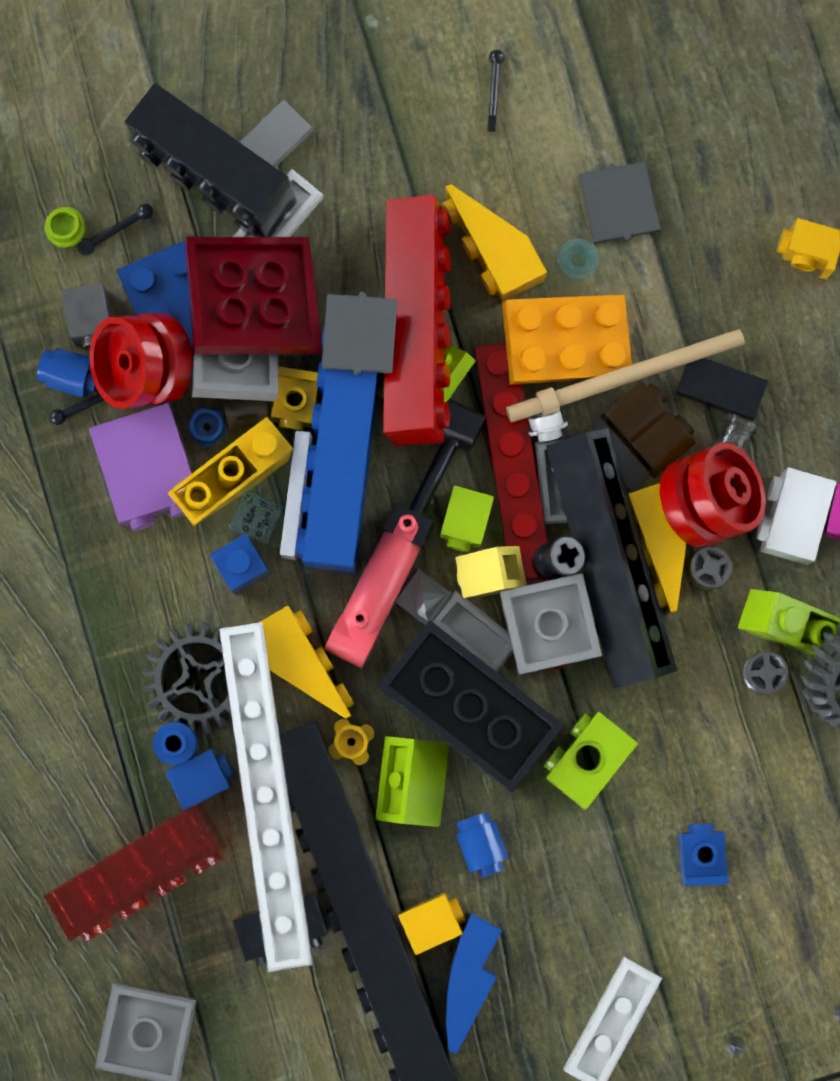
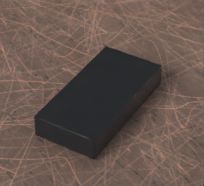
(722, 387)

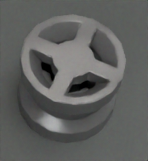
(715, 564)
(773, 672)

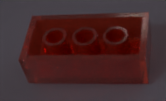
(135, 871)

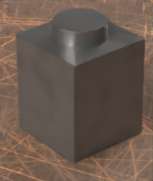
(84, 310)

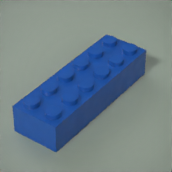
(338, 470)

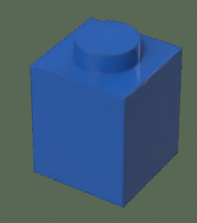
(240, 564)
(201, 778)

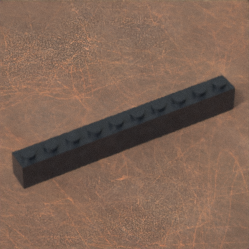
(360, 910)

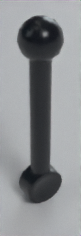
(496, 57)
(87, 245)
(58, 416)

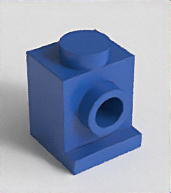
(691, 869)

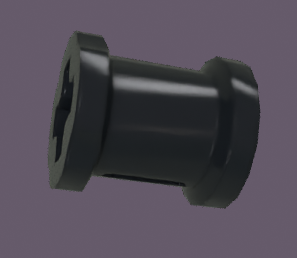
(570, 558)

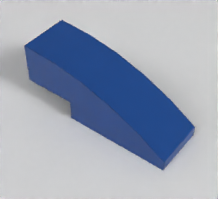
(468, 978)

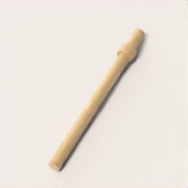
(549, 401)

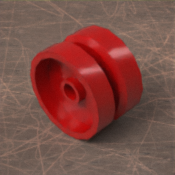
(140, 360)
(712, 495)

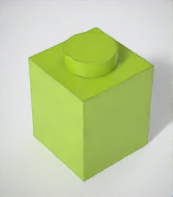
(466, 519)

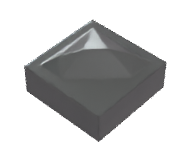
(423, 597)

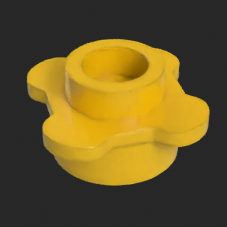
(340, 747)

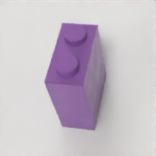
(141, 463)

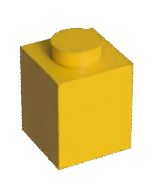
(432, 922)

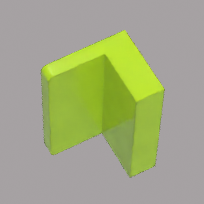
(412, 781)

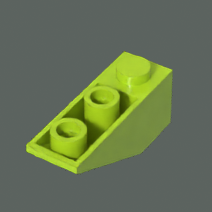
(786, 621)

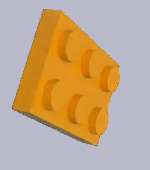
(565, 338)

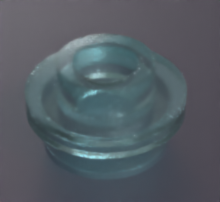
(582, 247)

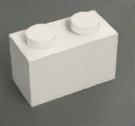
(796, 515)

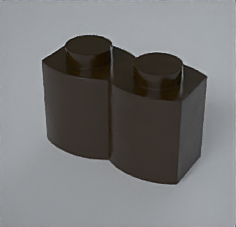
(649, 428)

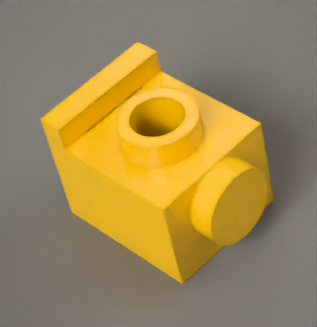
(810, 247)
(295, 381)

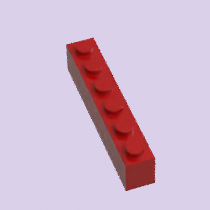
(416, 278)

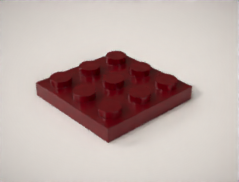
(252, 295)

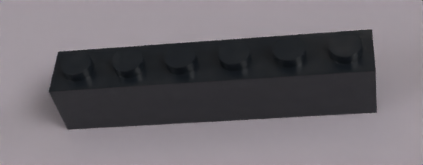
(614, 559)

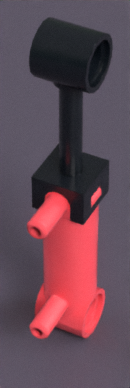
(398, 548)

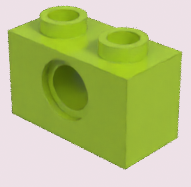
(612, 748)

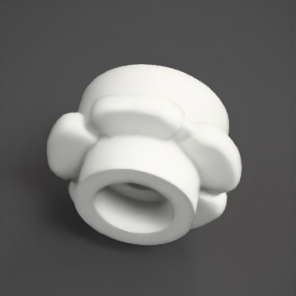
(547, 426)

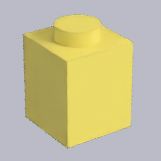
(490, 571)

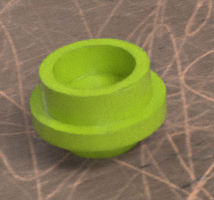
(65, 227)

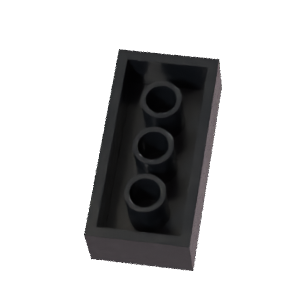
(210, 162)
(470, 706)

